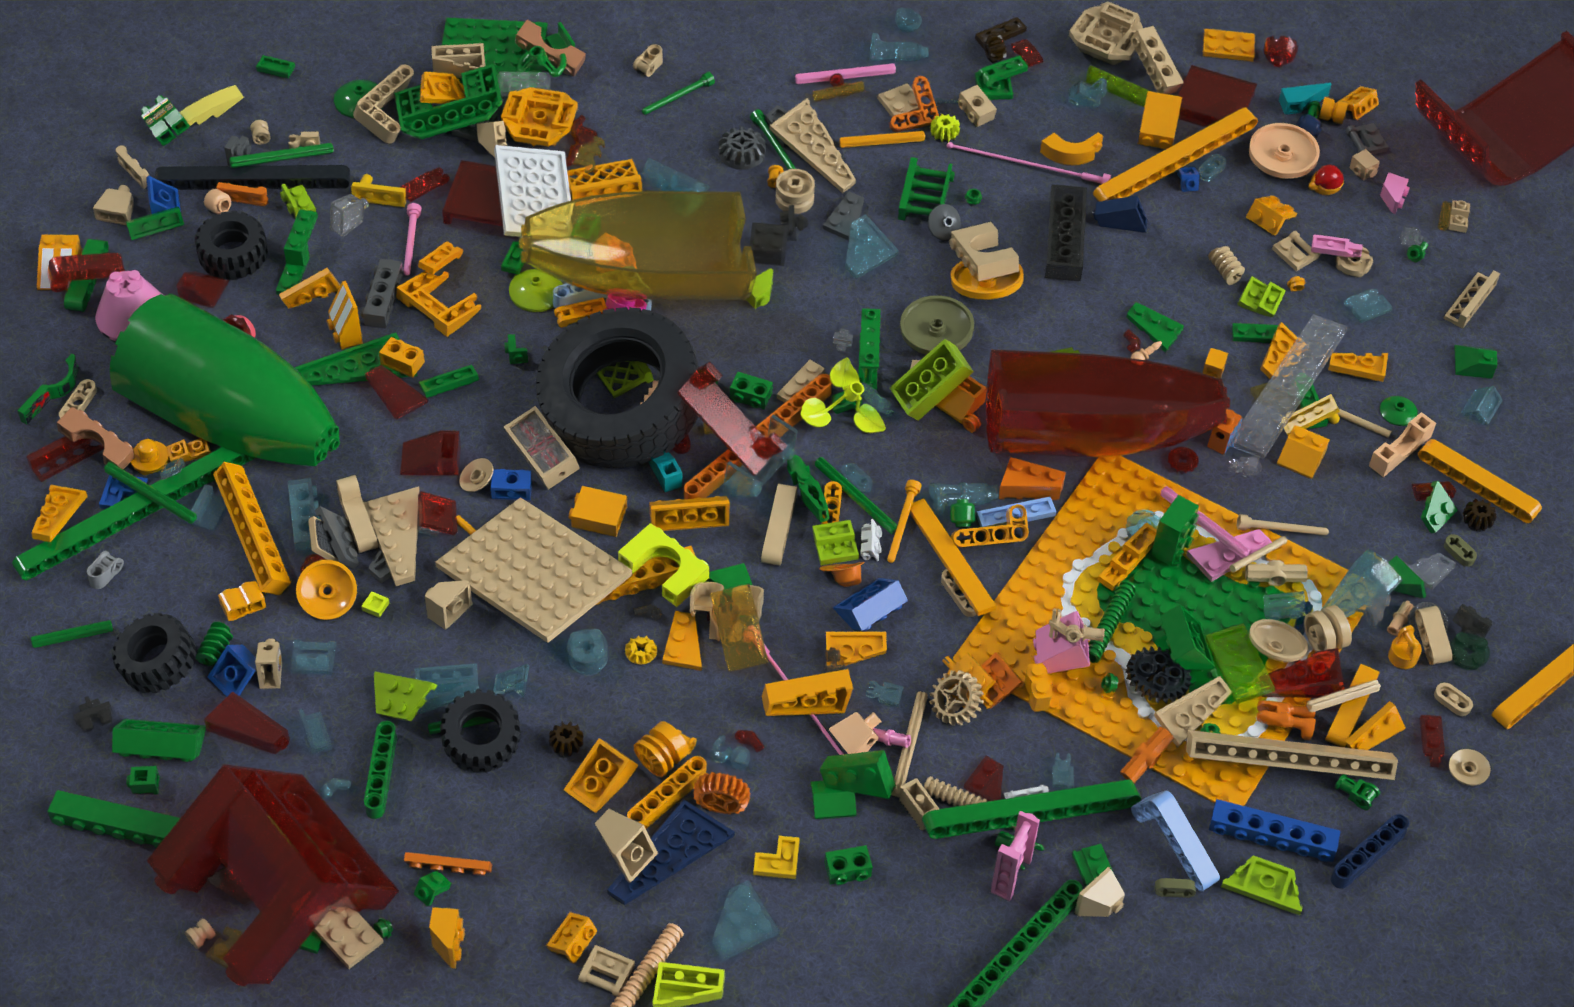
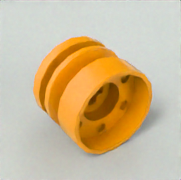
(661, 749)

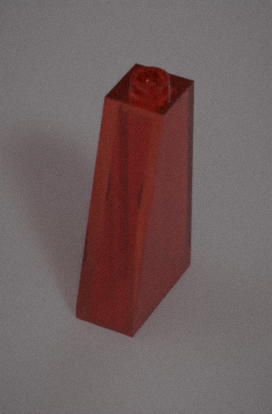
(246, 724)

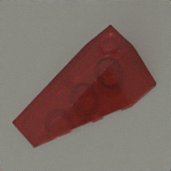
(1310, 677)

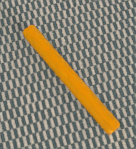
(880, 139)

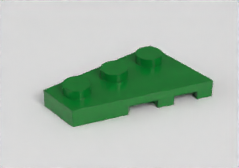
(1155, 325)

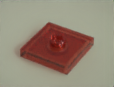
(437, 513)

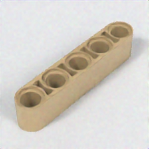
(779, 524)

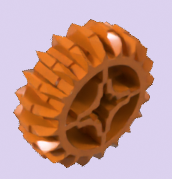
(721, 793)

